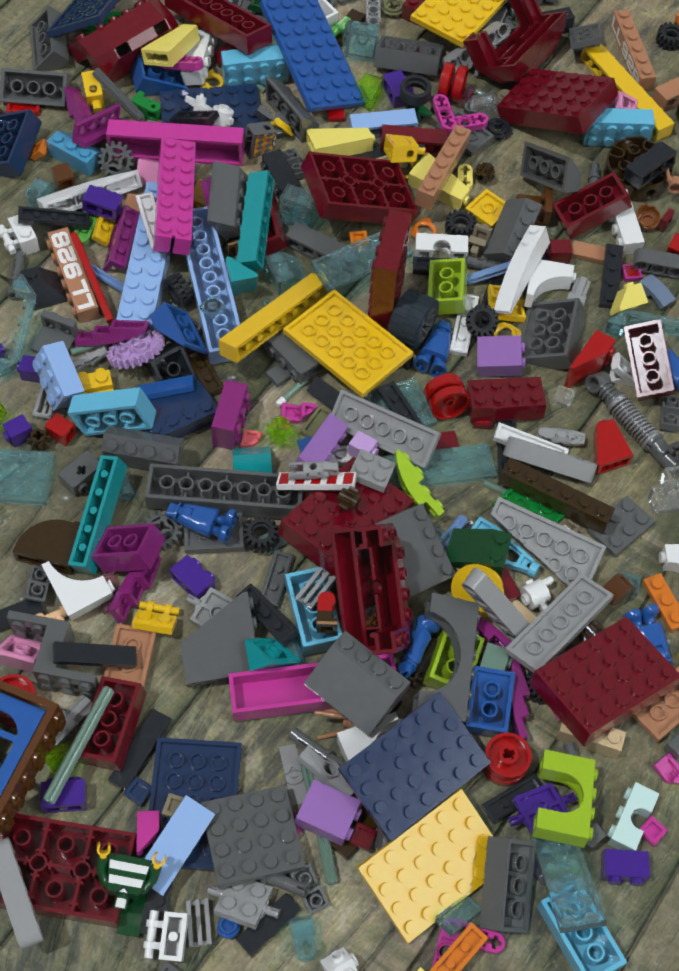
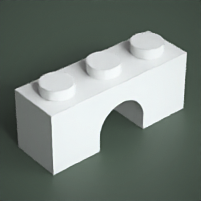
(454, 245)

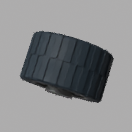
(413, 318)

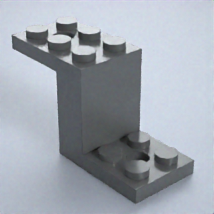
(50, 675)

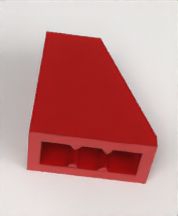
(610, 447)

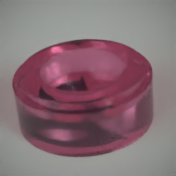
(469, 92)

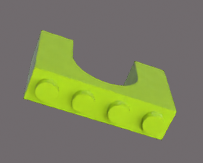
(579, 775)

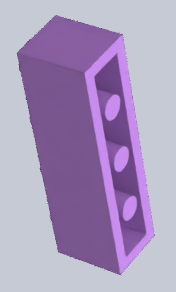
(324, 441)

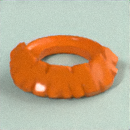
(422, 222)

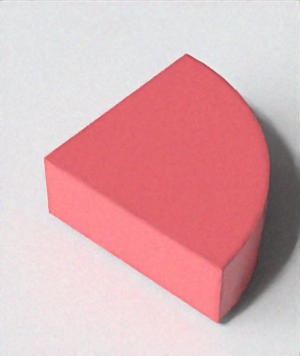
(250, 438)

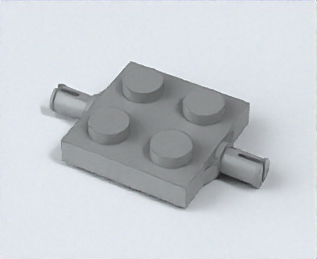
(207, 606)
(244, 903)

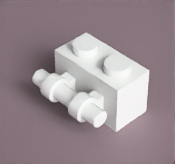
(23, 234)
(173, 935)

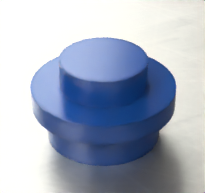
(227, 929)

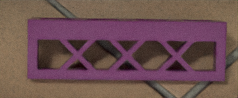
(97, 132)
(121, 239)

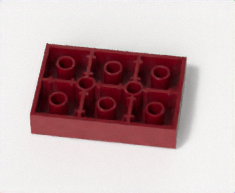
(557, 100)
(356, 187)
(389, 267)
(310, 522)
(604, 680)
(61, 867)

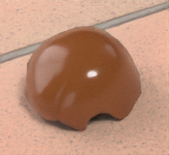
(648, 217)

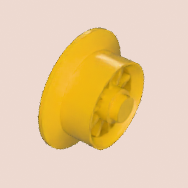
(460, 576)

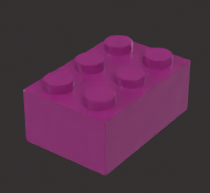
(230, 415)
(128, 548)

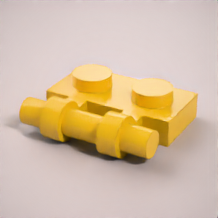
(156, 622)

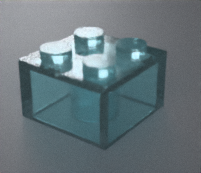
(298, 206)

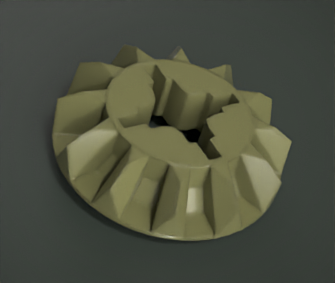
(396, 4)

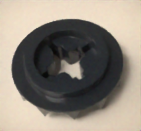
(497, 123)

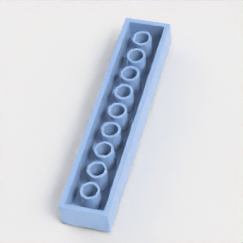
(144, 275)
(210, 278)

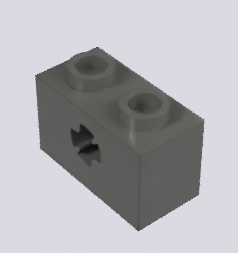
(79, 474)

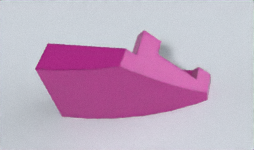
(297, 413)
(667, 769)
(147, 829)

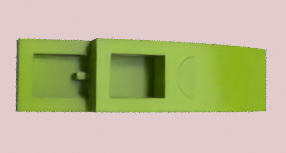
(410, 479)

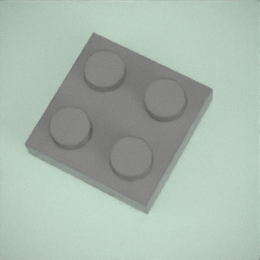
(373, 470)

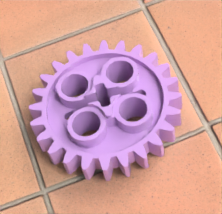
(136, 350)

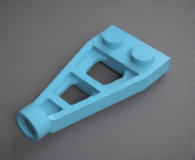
(524, 558)

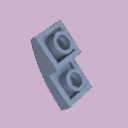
(658, 291)

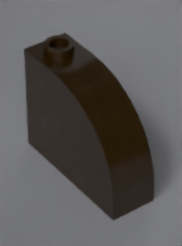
(48, 542)

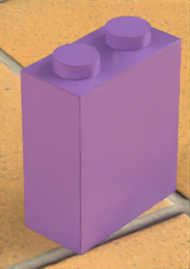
(500, 356)
(328, 813)

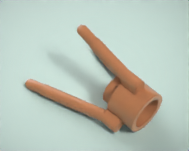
(673, 183)
(333, 713)

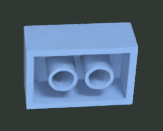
(57, 375)

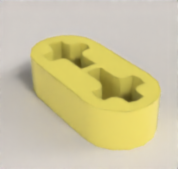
(465, 178)

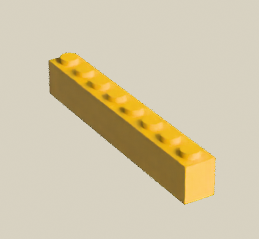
(602, 63)
(271, 318)

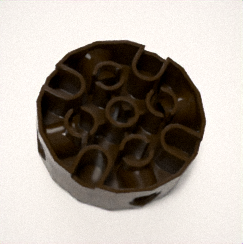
(627, 151)

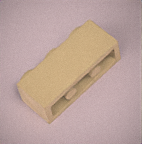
(608, 744)

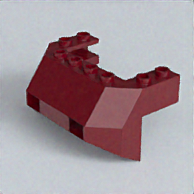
(134, 26)
(523, 49)
(367, 585)

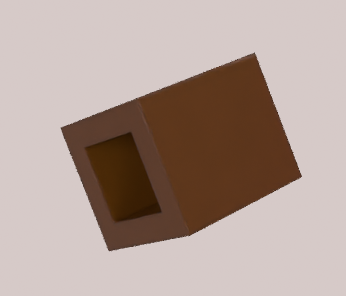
(63, 176)
(619, 587)

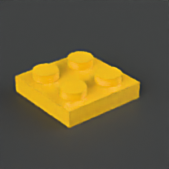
(486, 208)

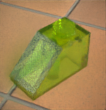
(370, 88)

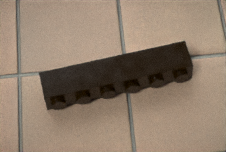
(556, 495)

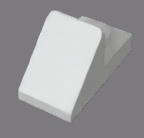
(621, 371)

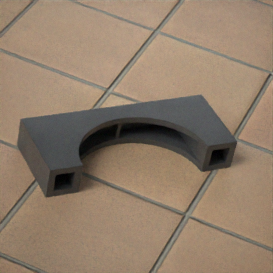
(459, 622)

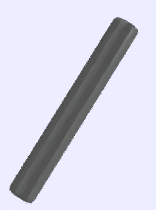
(118, 94)

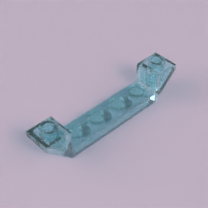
(24, 291)
(616, 324)

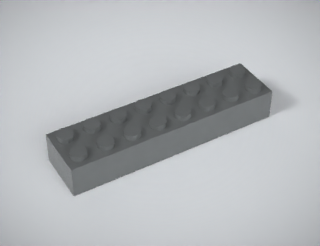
(220, 489)

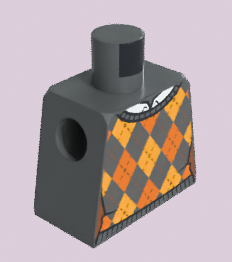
(260, 138)

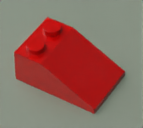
(591, 359)

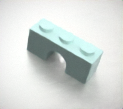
(639, 801)

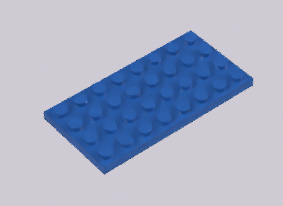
(312, 54)

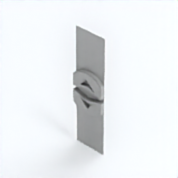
(293, 774)

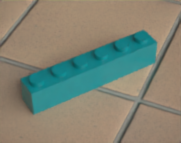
(255, 220)
(97, 512)

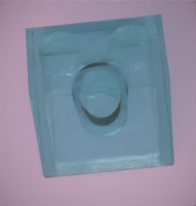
(360, 40)
(283, 271)

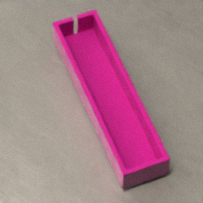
(212, 142)
(174, 196)
(277, 691)

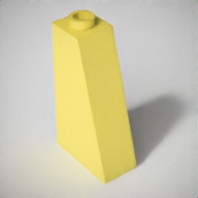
(171, 47)
(340, 140)
(454, 192)

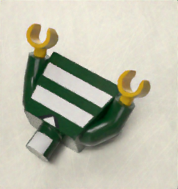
(126, 875)

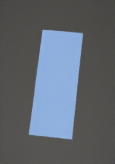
(179, 840)

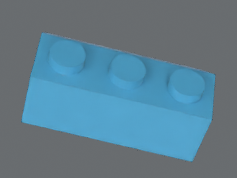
(63, 149)

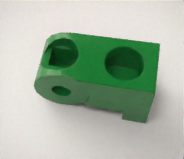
(149, 108)

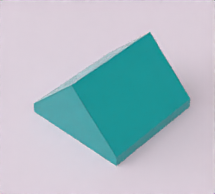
(240, 277)
(252, 459)
(268, 653)

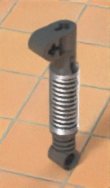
(648, 438)

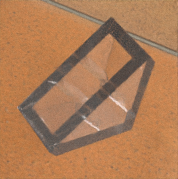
(486, 104)

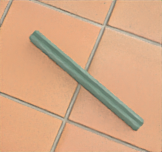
(78, 745)
(323, 844)

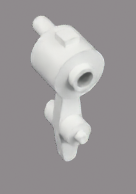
(224, 111)
(536, 594)

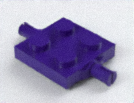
(542, 797)

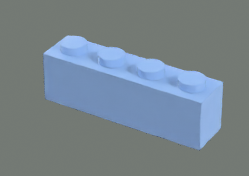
(374, 120)

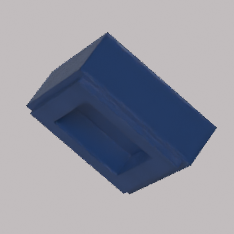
(138, 791)

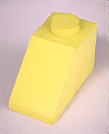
(629, 298)

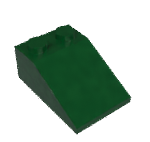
(480, 547)

